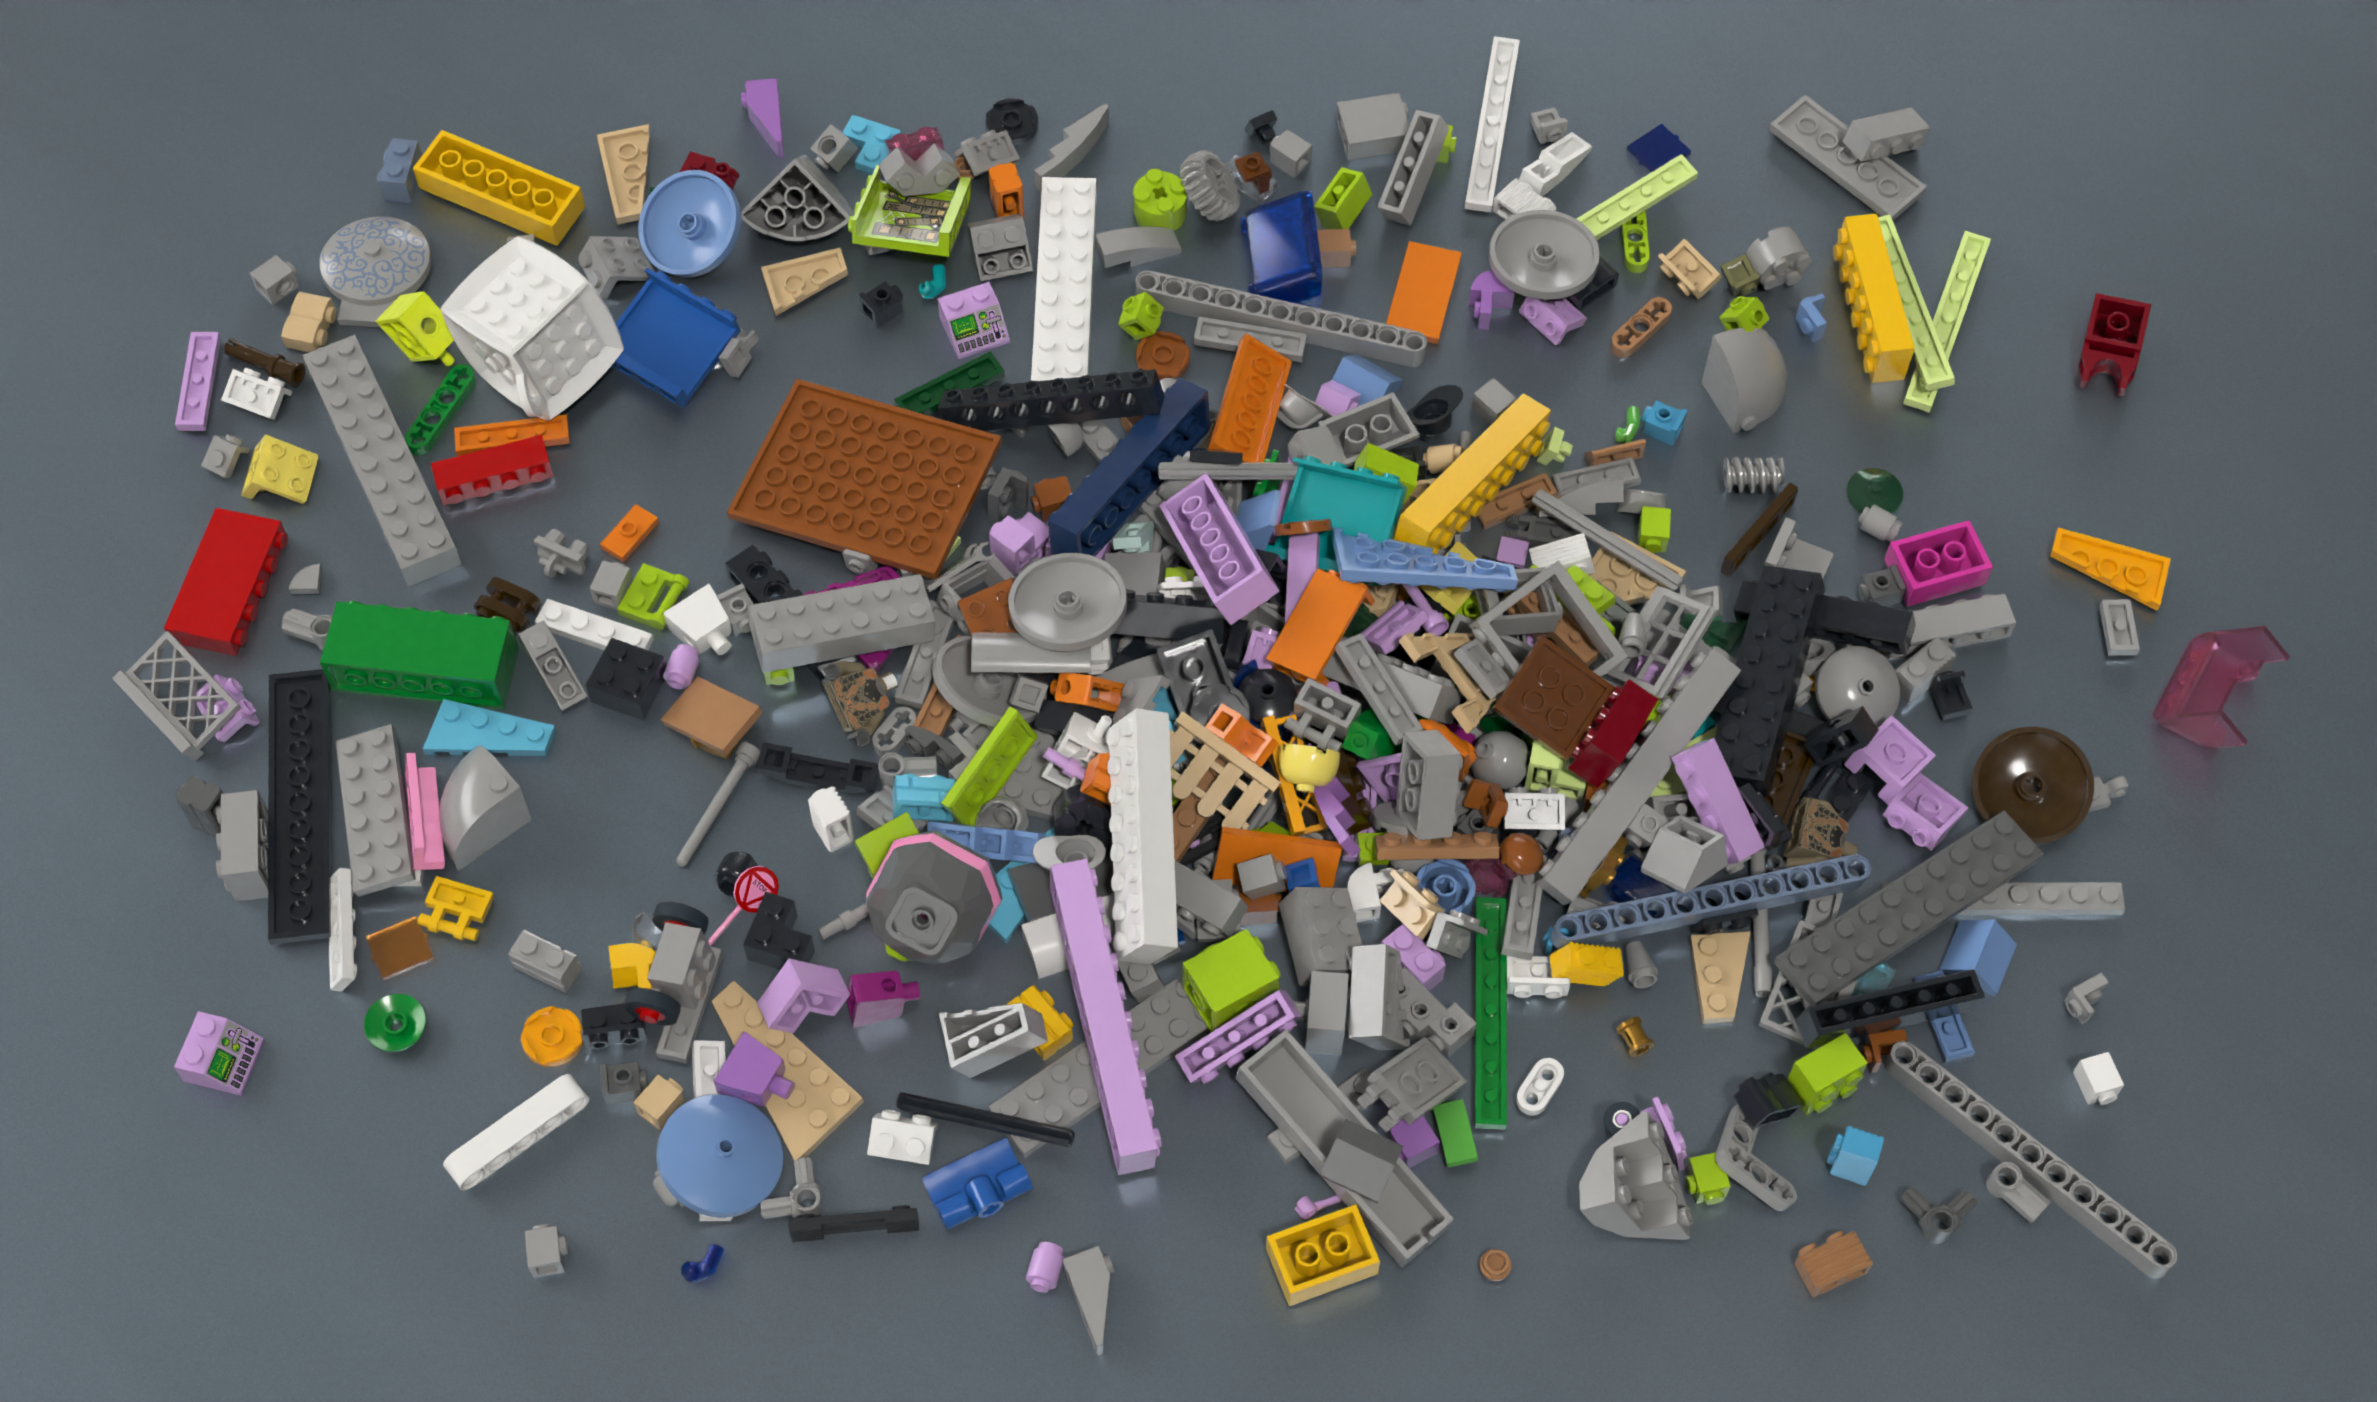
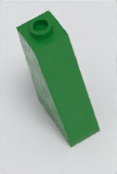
(1369, 738)

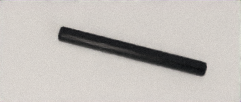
(985, 1119)

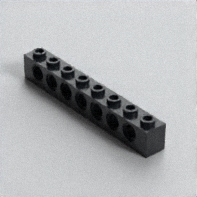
(1054, 401)

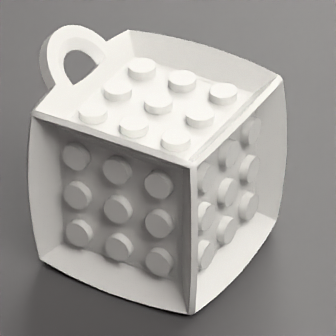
(533, 328)

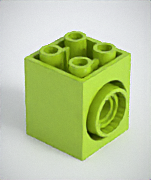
(1229, 978)

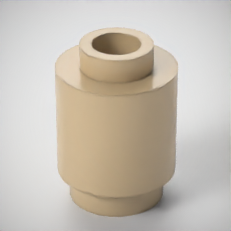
(1441, 457)

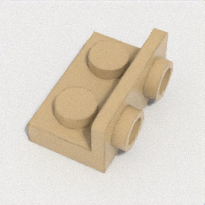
(1411, 903)

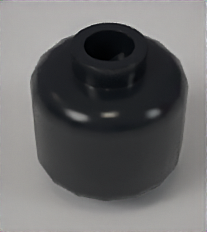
(731, 868)

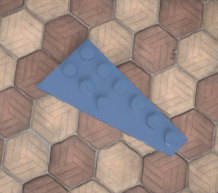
(1415, 565)

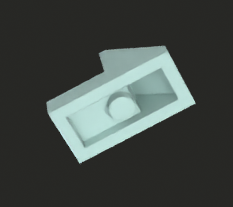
(1135, 537)

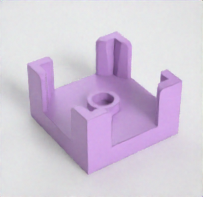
(1893, 756)

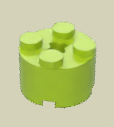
(1159, 200)

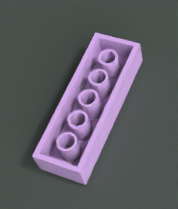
(1219, 549)

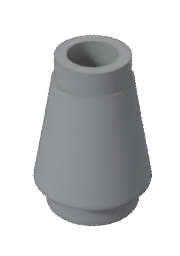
(1633, 635)
(1640, 966)

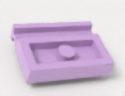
(1393, 625)

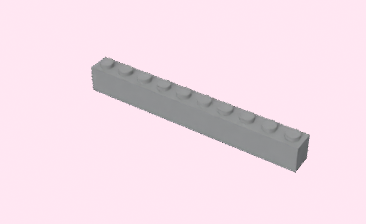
(1637, 776)

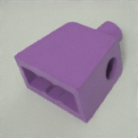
(753, 1073)

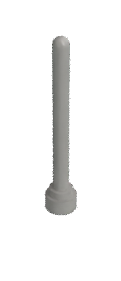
(745, 757)

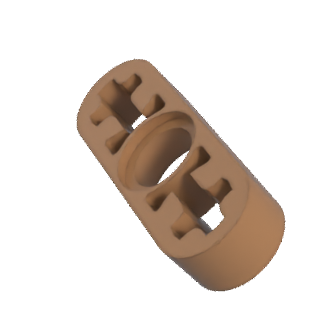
(1643, 316)

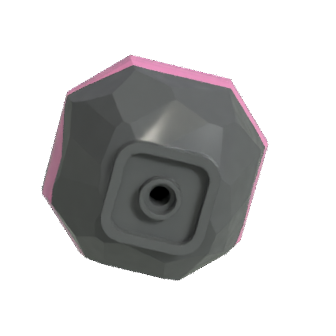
(932, 898)

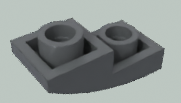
(929, 744)

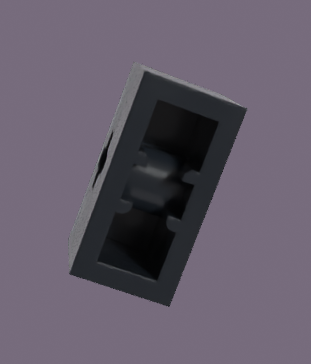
(1841, 736)

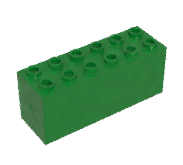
(420, 654)

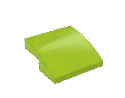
(877, 843)

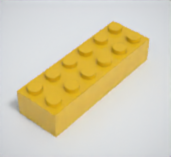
(499, 187)
(1873, 298)

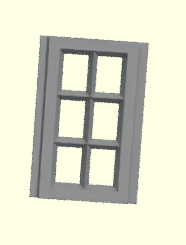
(1689, 641)

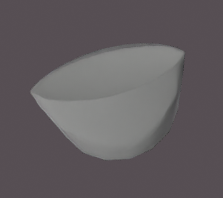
(1635, 499)

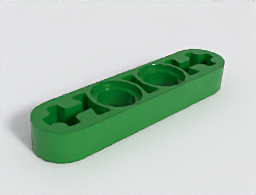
(436, 407)

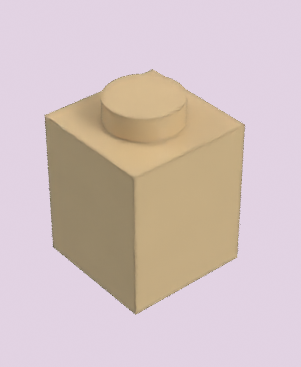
(659, 1101)

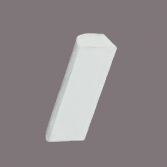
(1045, 942)

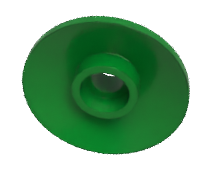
(391, 1011)

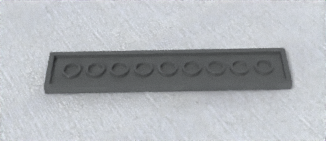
(1908, 909)

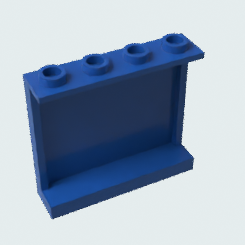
(672, 338)

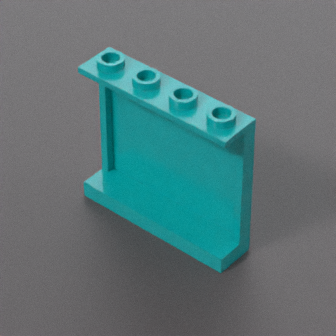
(1348, 498)

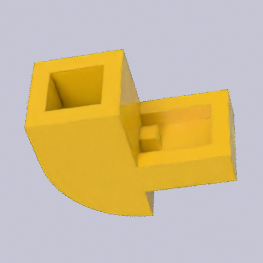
(631, 965)

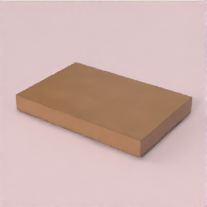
(712, 715)

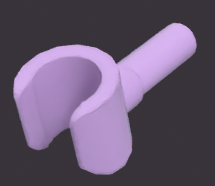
(1308, 1209)

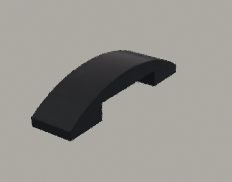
(816, 772)

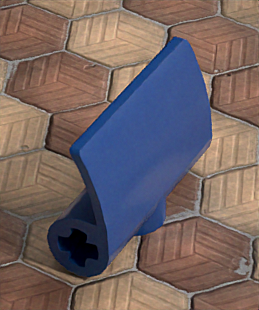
(977, 1184)

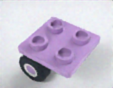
(1622, 1113)

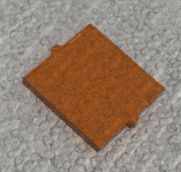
(399, 948)

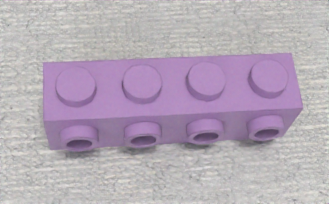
(1717, 798)
(1238, 1036)

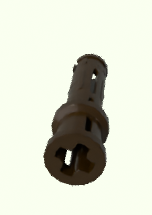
(274, 365)

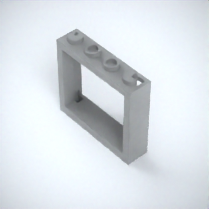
(1576, 604)

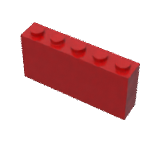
(226, 581)

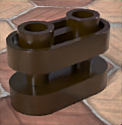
(508, 602)

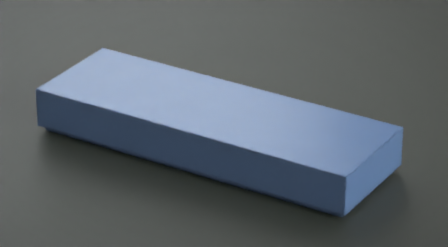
(1949, 1031)

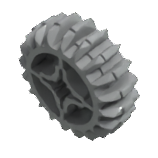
(1210, 185)

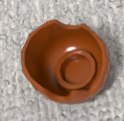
(1521, 853)

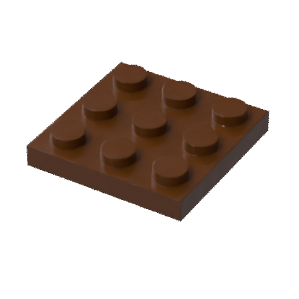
(1553, 698)

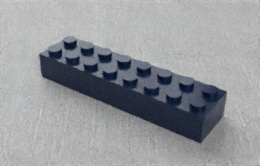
(1130, 472)

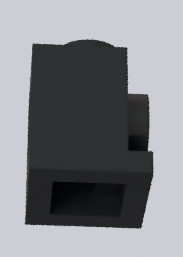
(881, 303)

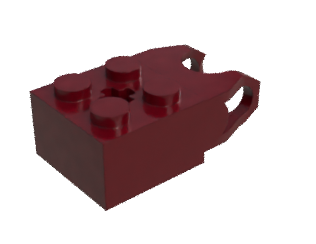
(2113, 339)

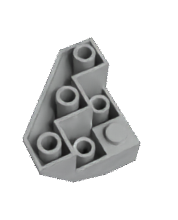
(1635, 1185)

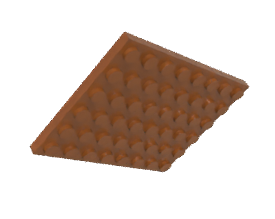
(865, 478)

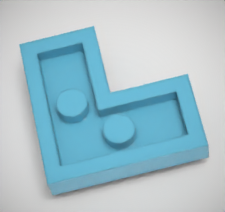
(871, 137)

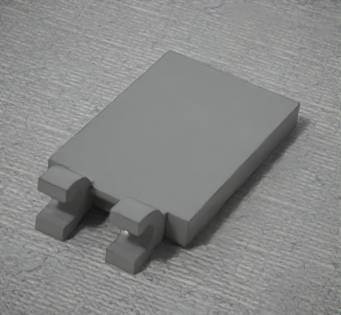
(1412, 1084)

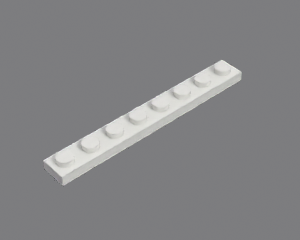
(1492, 124)

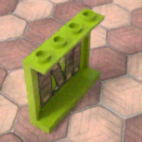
(909, 222)

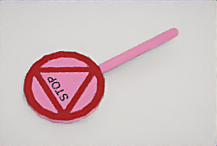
(748, 893)

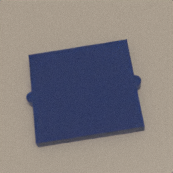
(1657, 148)

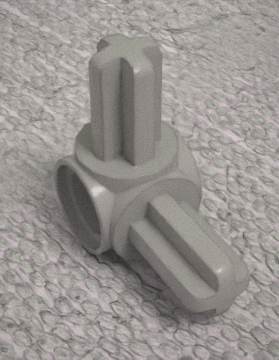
(804, 1189)

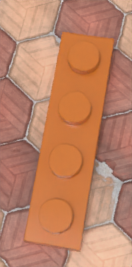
(484, 436)

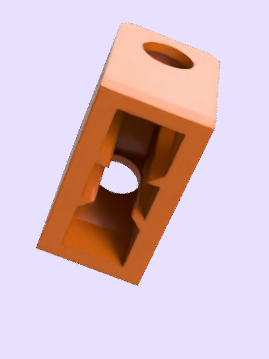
(1077, 690)

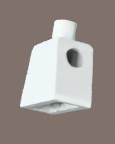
(700, 621)

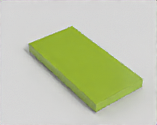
(990, 767)

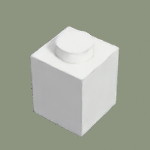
(2098, 1079)

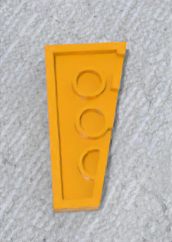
(2115, 565)

